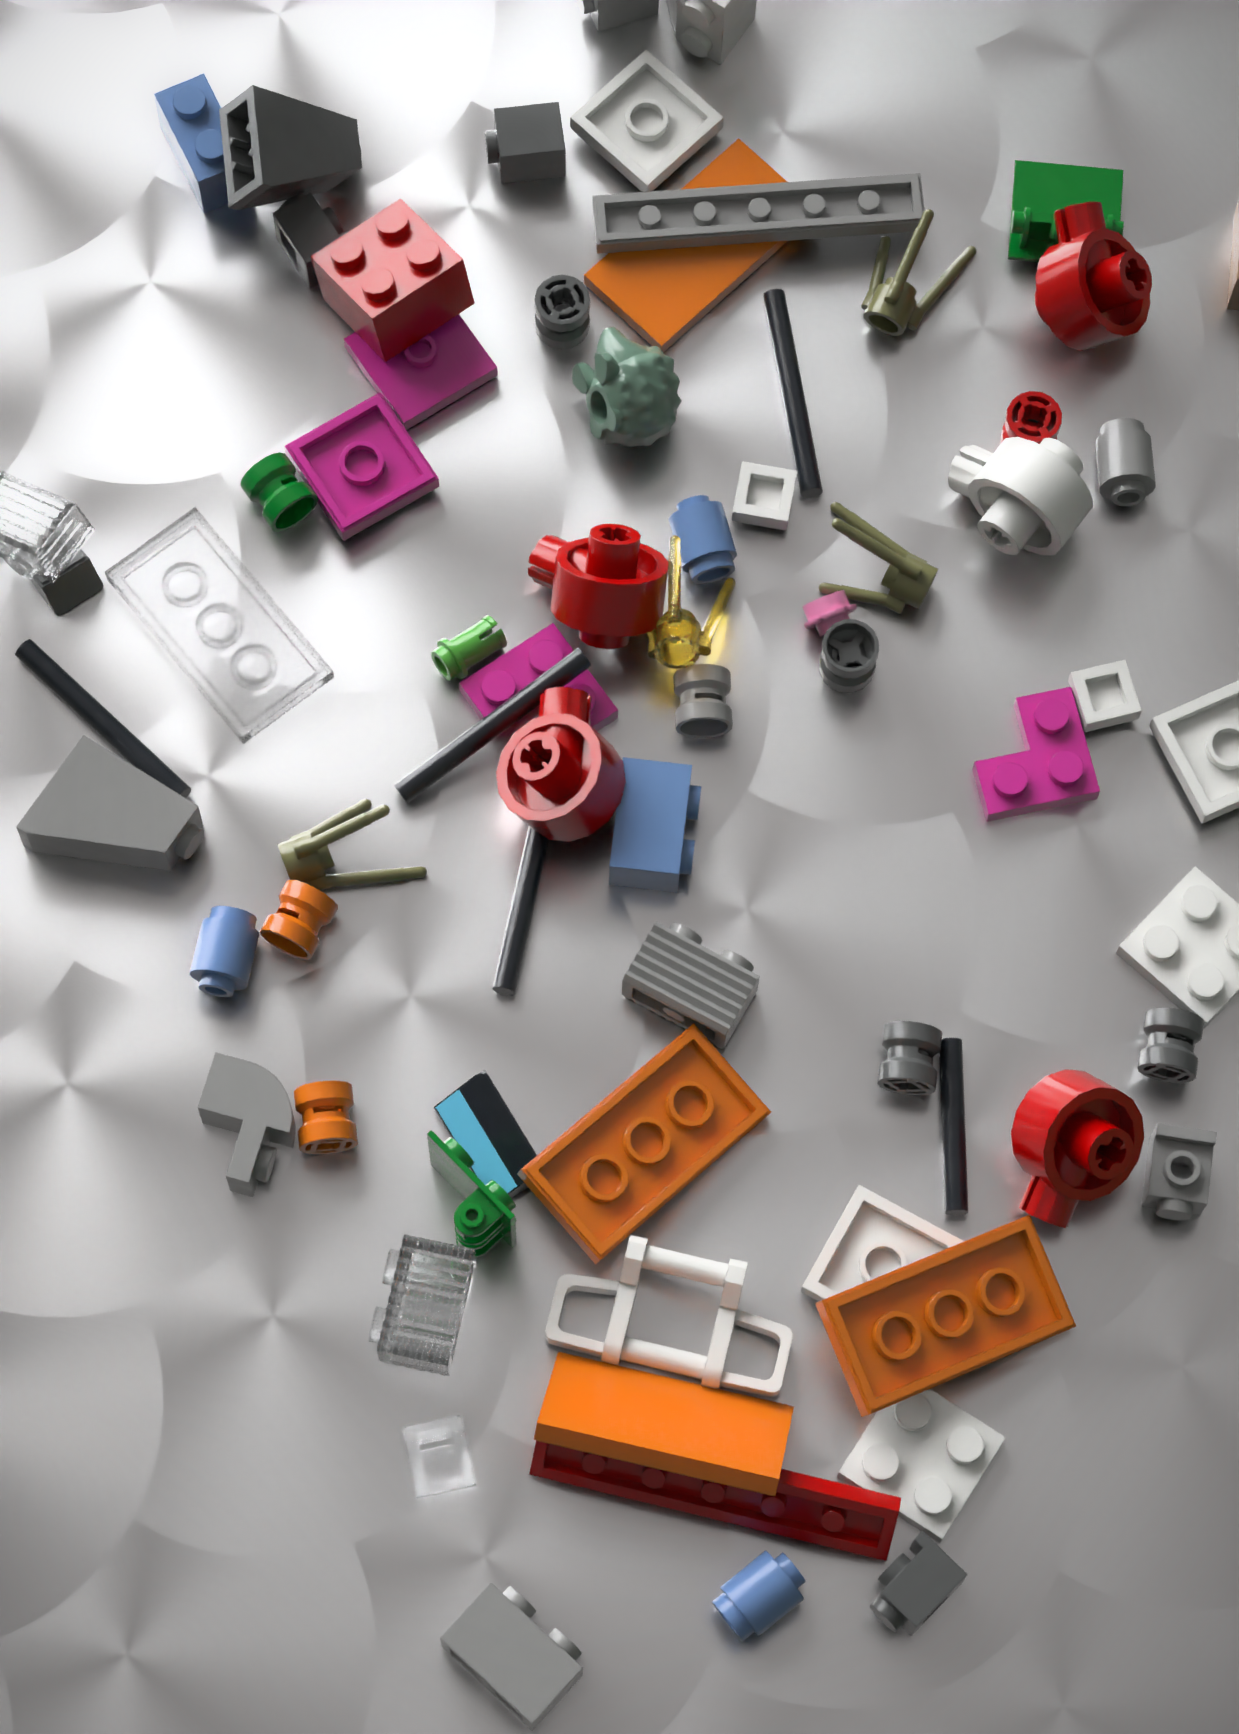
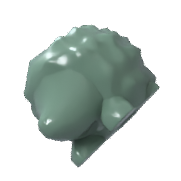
(629, 391)

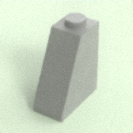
(110, 814)

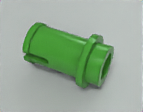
(467, 649)

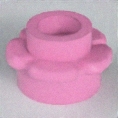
(827, 610)

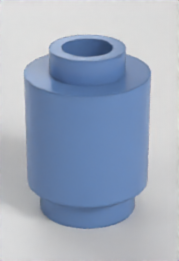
(704, 539)
(225, 951)
(760, 1594)

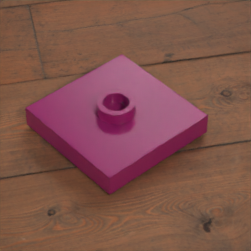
(428, 372)
(362, 466)

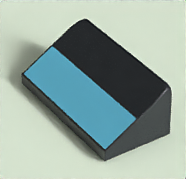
(487, 1132)

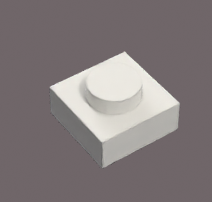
(764, 495)
(1104, 695)

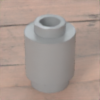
(1125, 462)

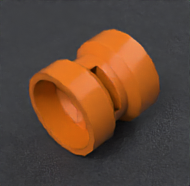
(299, 919)
(325, 1117)

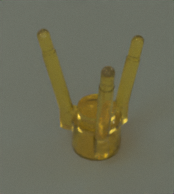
(678, 634)

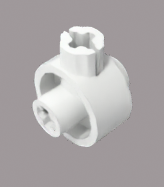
(1024, 493)

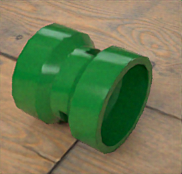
(278, 491)

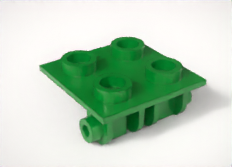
(1046, 187)
(487, 1208)

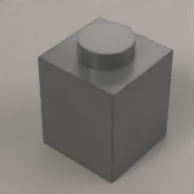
(527, 142)

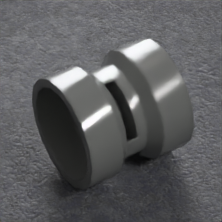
(567, 323)
(852, 643)
(1170, 1045)
(910, 1058)

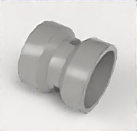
(703, 701)

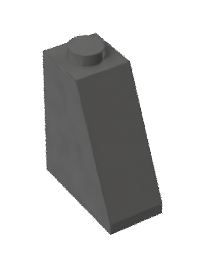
(284, 148)

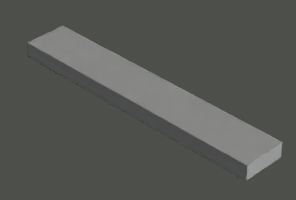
(757, 213)

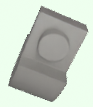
(255, 1105)

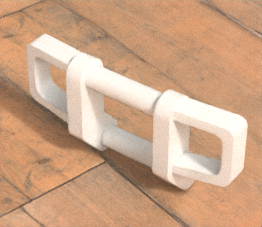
(670, 1359)

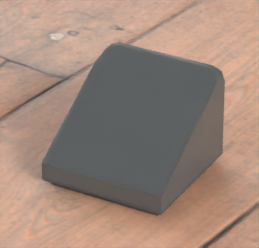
(72, 587)

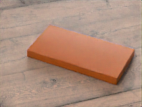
(672, 289)
(644, 1143)
(945, 1315)
(664, 1423)

